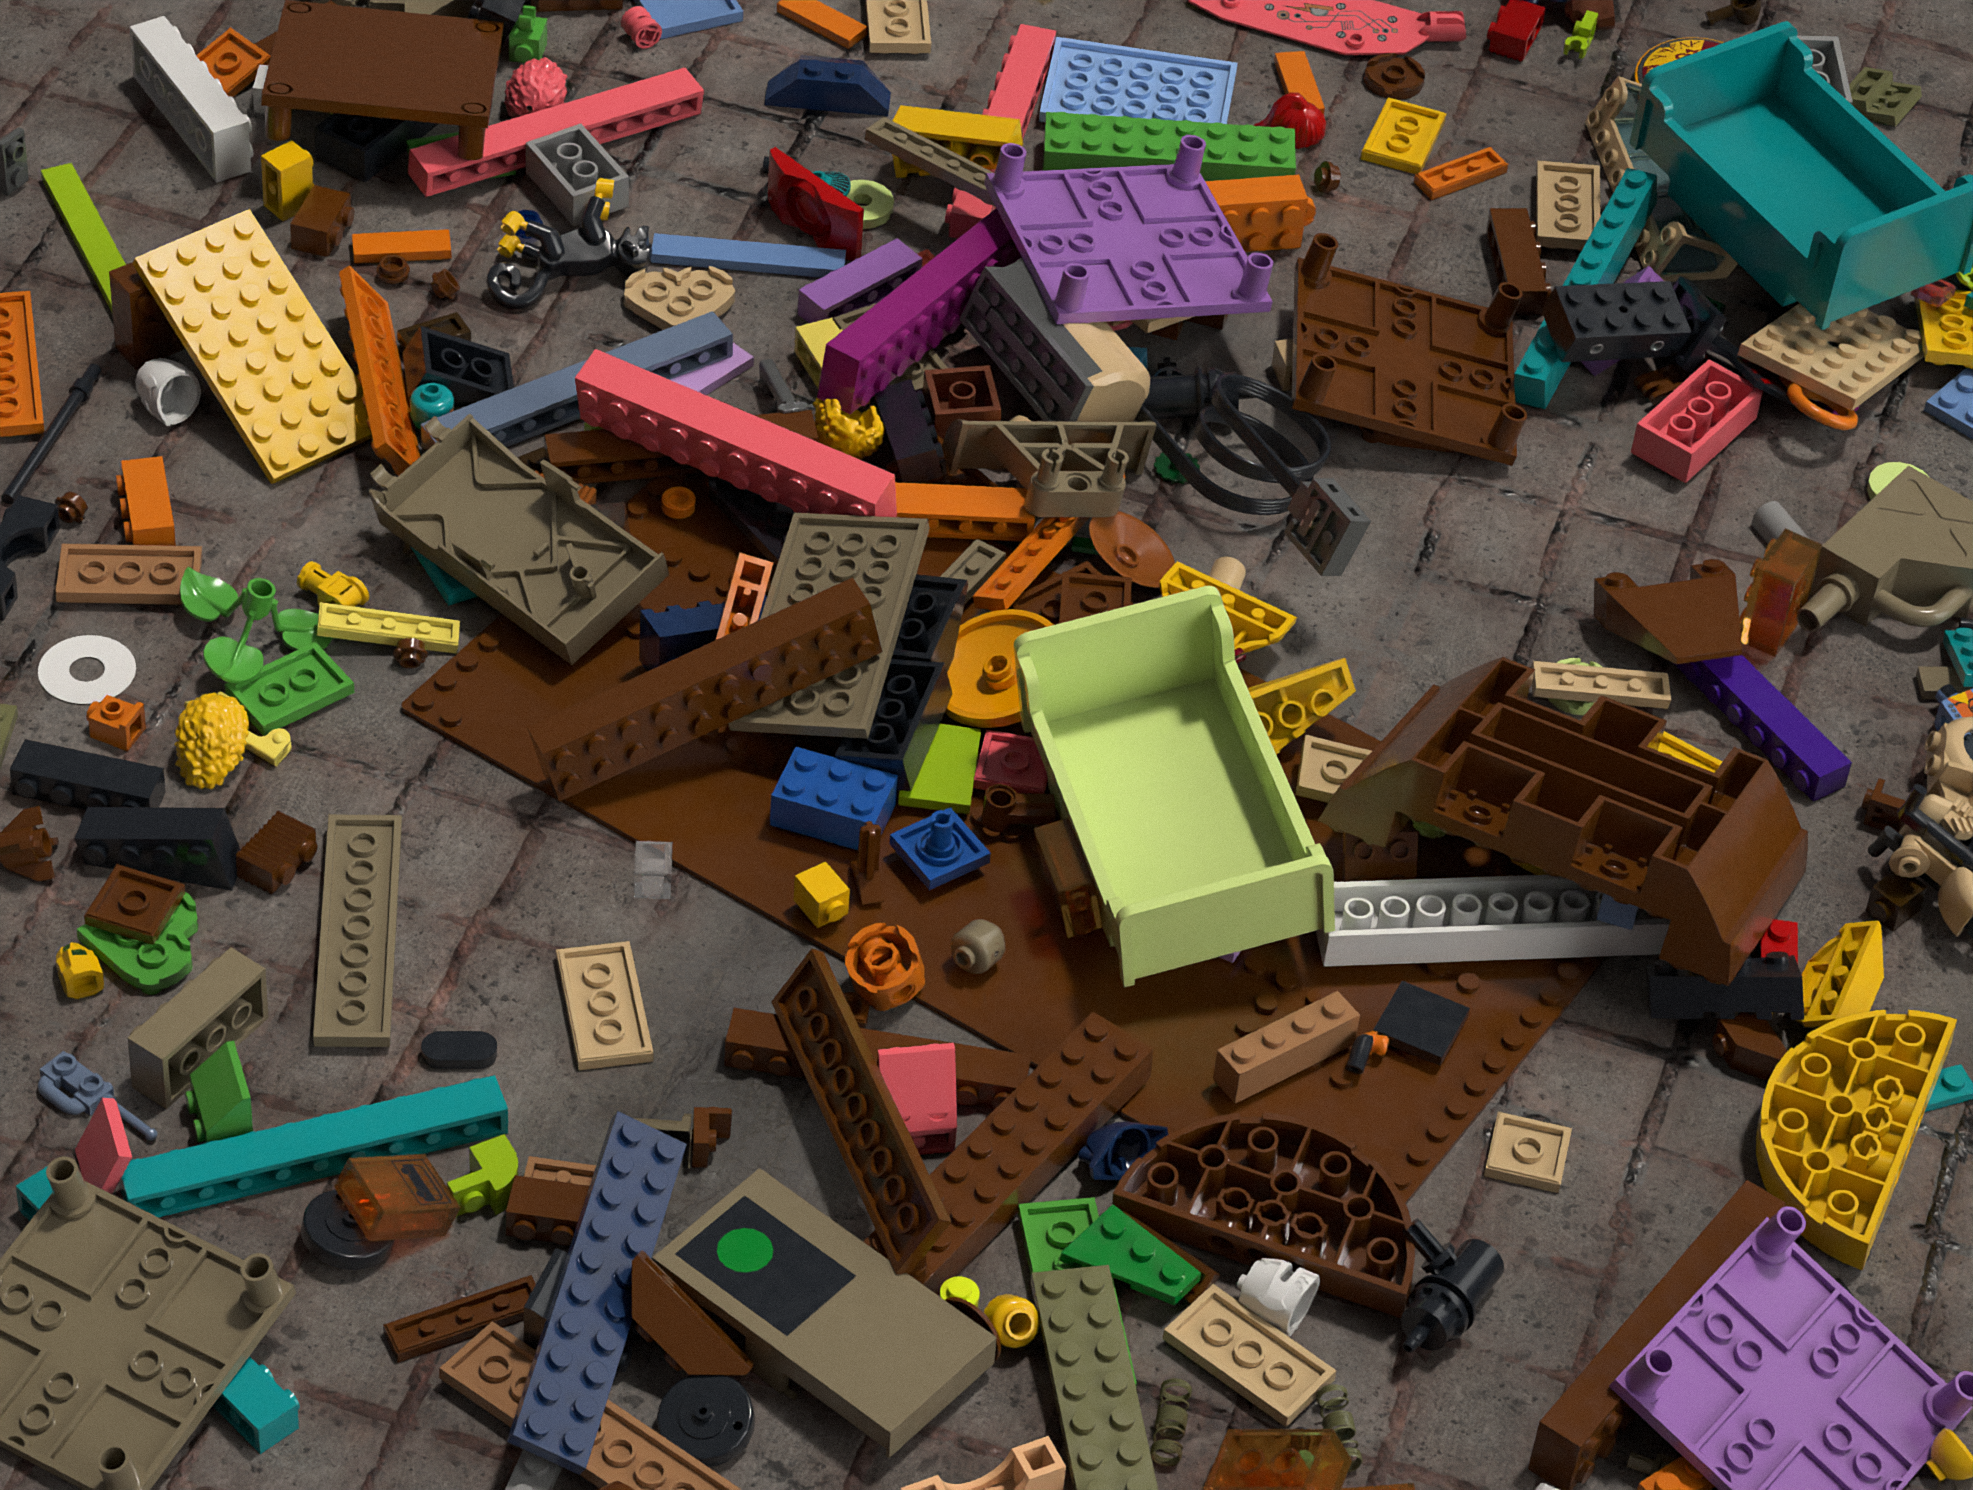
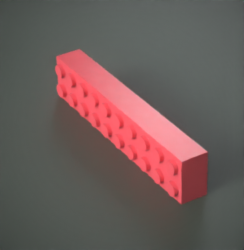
(729, 442)

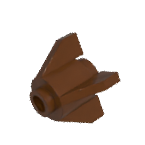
(26, 846)

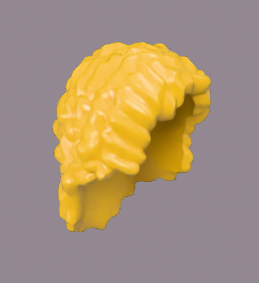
(851, 434)
(210, 739)

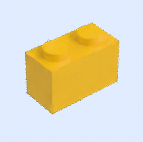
(286, 179)

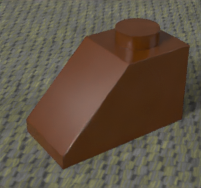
(1748, 1045)

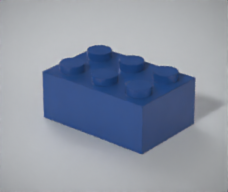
(831, 798)

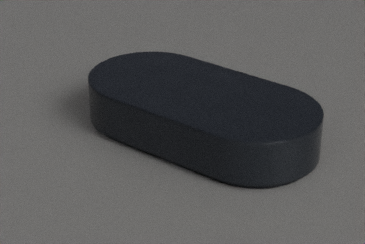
(459, 1049)

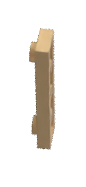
(1591, 682)

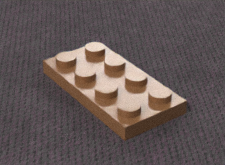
(124, 573)

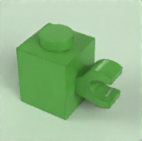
(528, 36)

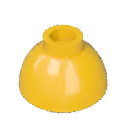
(1950, 1457)

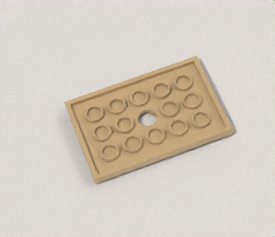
(1867, 358)

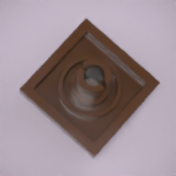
(1378, 863)

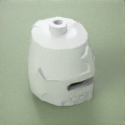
(168, 387)
(1278, 1293)

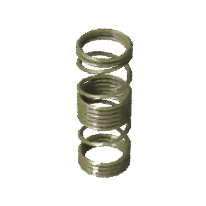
(1340, 1417)
(1171, 1428)

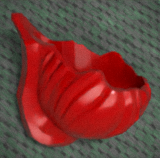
(1297, 113)

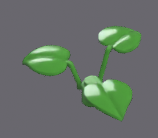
(226, 658)

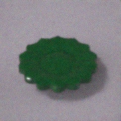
(1168, 471)

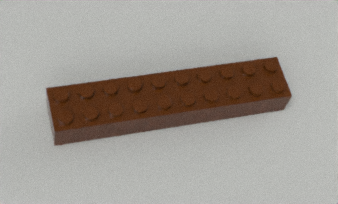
(705, 689)
(1029, 1141)
(1589, 1412)

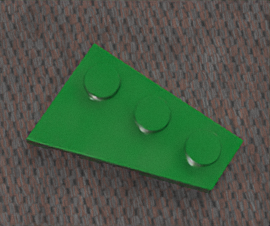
(1132, 1257)

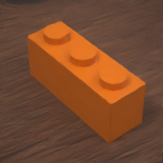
(145, 502)

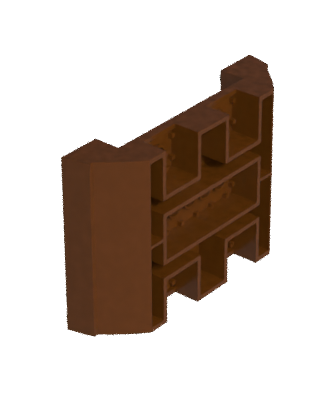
(1589, 807)

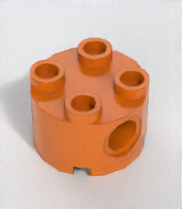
(885, 965)

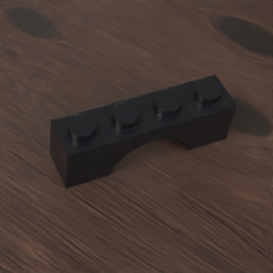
(25, 529)

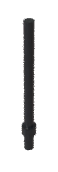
(78, 393)

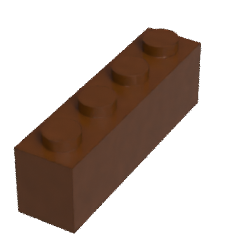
(1518, 257)

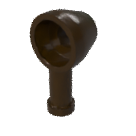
(1745, 10)

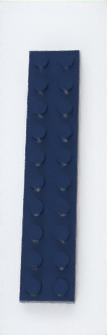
(594, 1294)

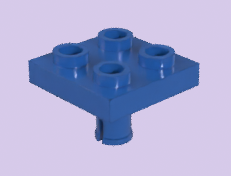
(939, 848)

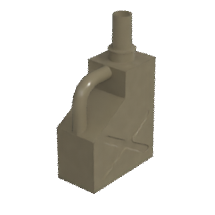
(1898, 557)

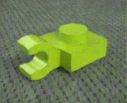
(1582, 34)

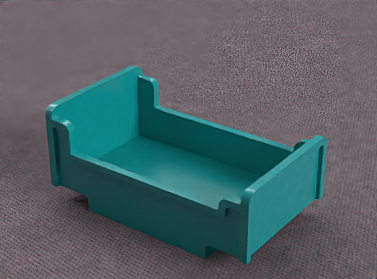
(1798, 178)

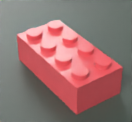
(1696, 421)

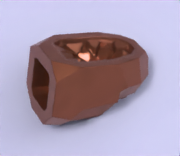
(1576, 10)

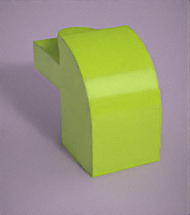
(490, 1177)

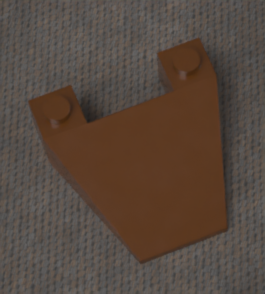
(1675, 619)

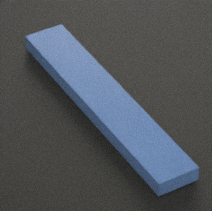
(746, 255)

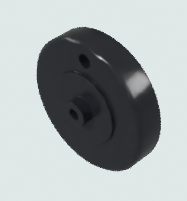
(337, 1238)
(707, 1417)

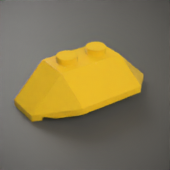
(1252, 620)
(1843, 974)

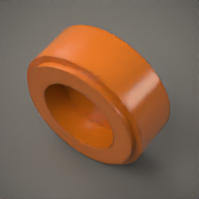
(678, 502)

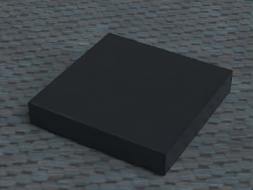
(1422, 1022)

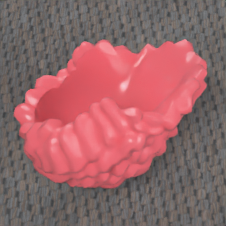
(535, 85)

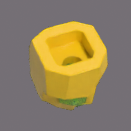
(79, 971)

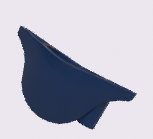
(1117, 1146)

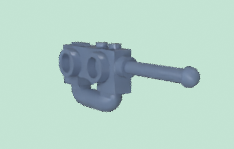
(85, 1086)

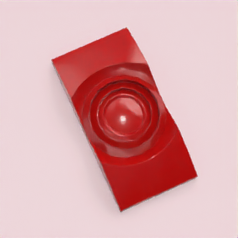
(814, 206)

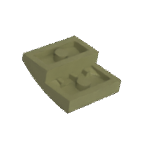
(1881, 98)

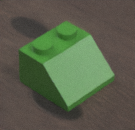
(220, 1097)

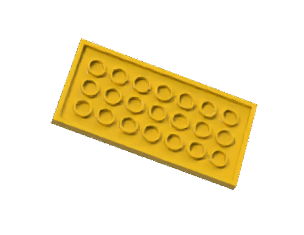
(258, 344)

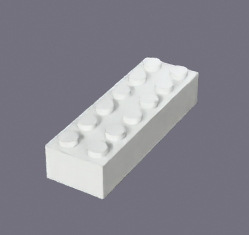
(191, 99)

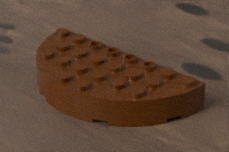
(1280, 1194)

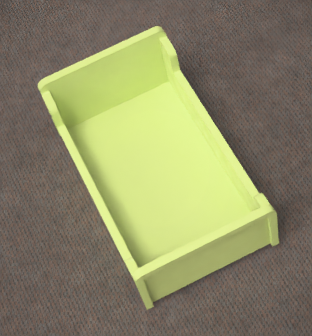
(1170, 783)

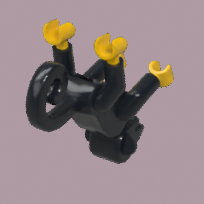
(574, 253)

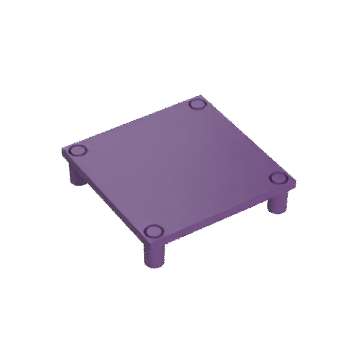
(1127, 240)
(1789, 1378)

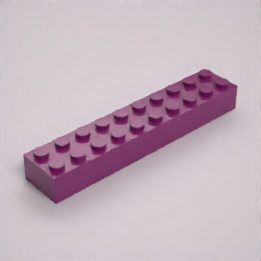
(912, 316)

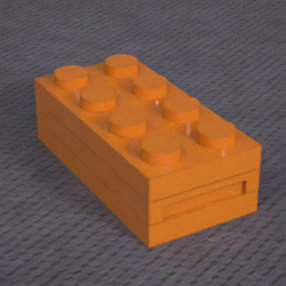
(1265, 210)

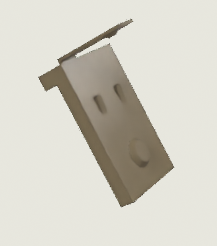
(684, 1125)

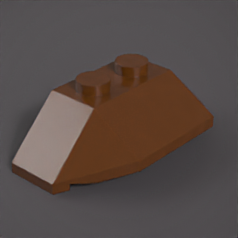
(680, 1325)

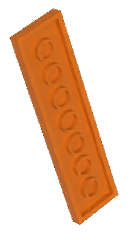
(379, 372)

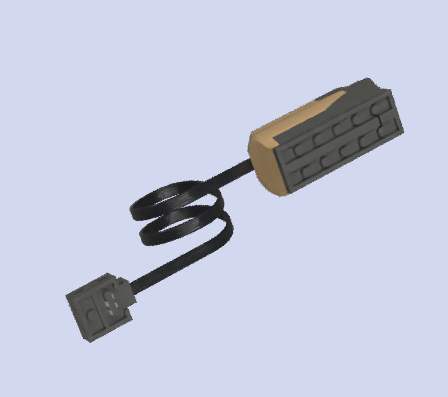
(1094, 377)

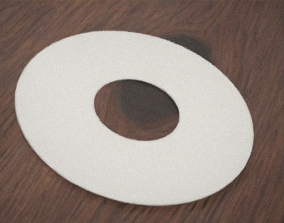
(56, 662)

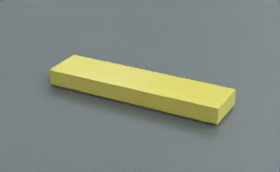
(387, 627)

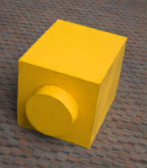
(821, 894)

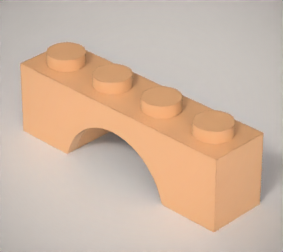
(1025, 1468)

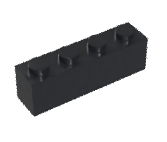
(910, 432)
(84, 778)

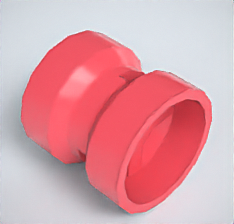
(641, 27)

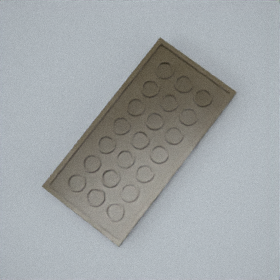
(817, 555)

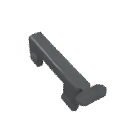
(771, 377)

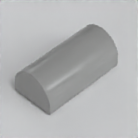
(1772, 520)

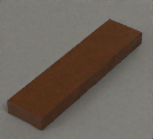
(458, 1319)

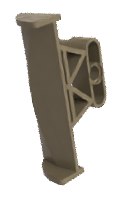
(1061, 464)

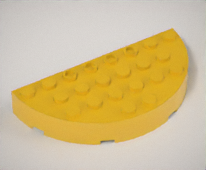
(1845, 1120)

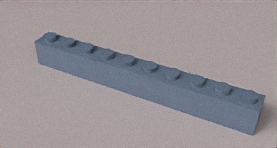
(554, 400)

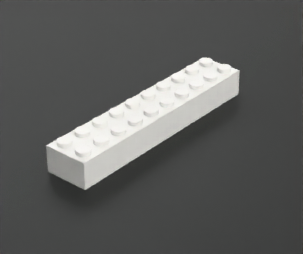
(1477, 922)

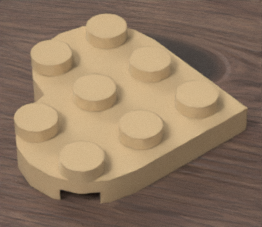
(679, 296)

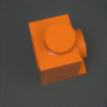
(116, 722)

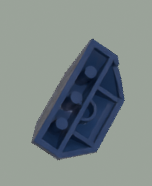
(829, 86)

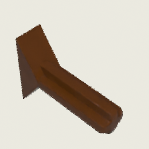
(867, 865)

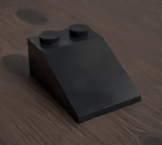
(460, 365)
(931, 620)

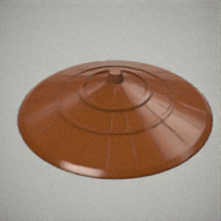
(1131, 548)

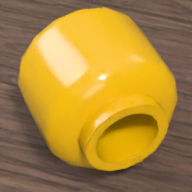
(1013, 1319)

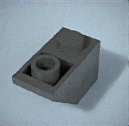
(13, 161)

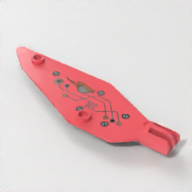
(1342, 25)

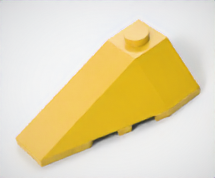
(1300, 699)

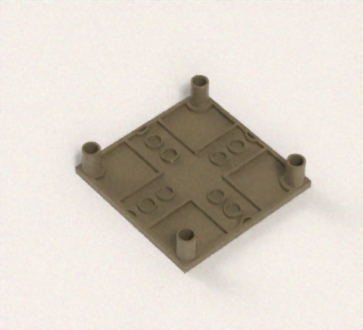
(119, 1334)

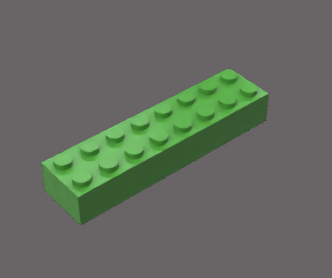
(1124, 141)

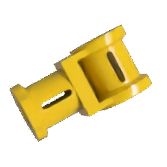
(332, 589)

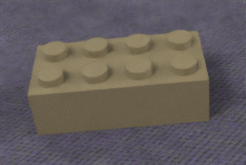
(214, 1008)

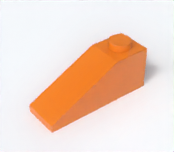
(744, 594)

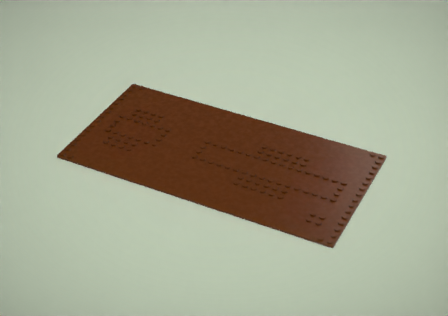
(716, 811)

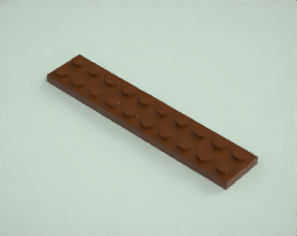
(861, 1113)

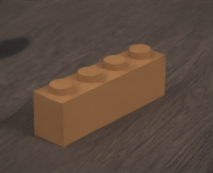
(1286, 1047)

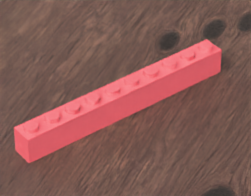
(1013, 97)
(604, 114)

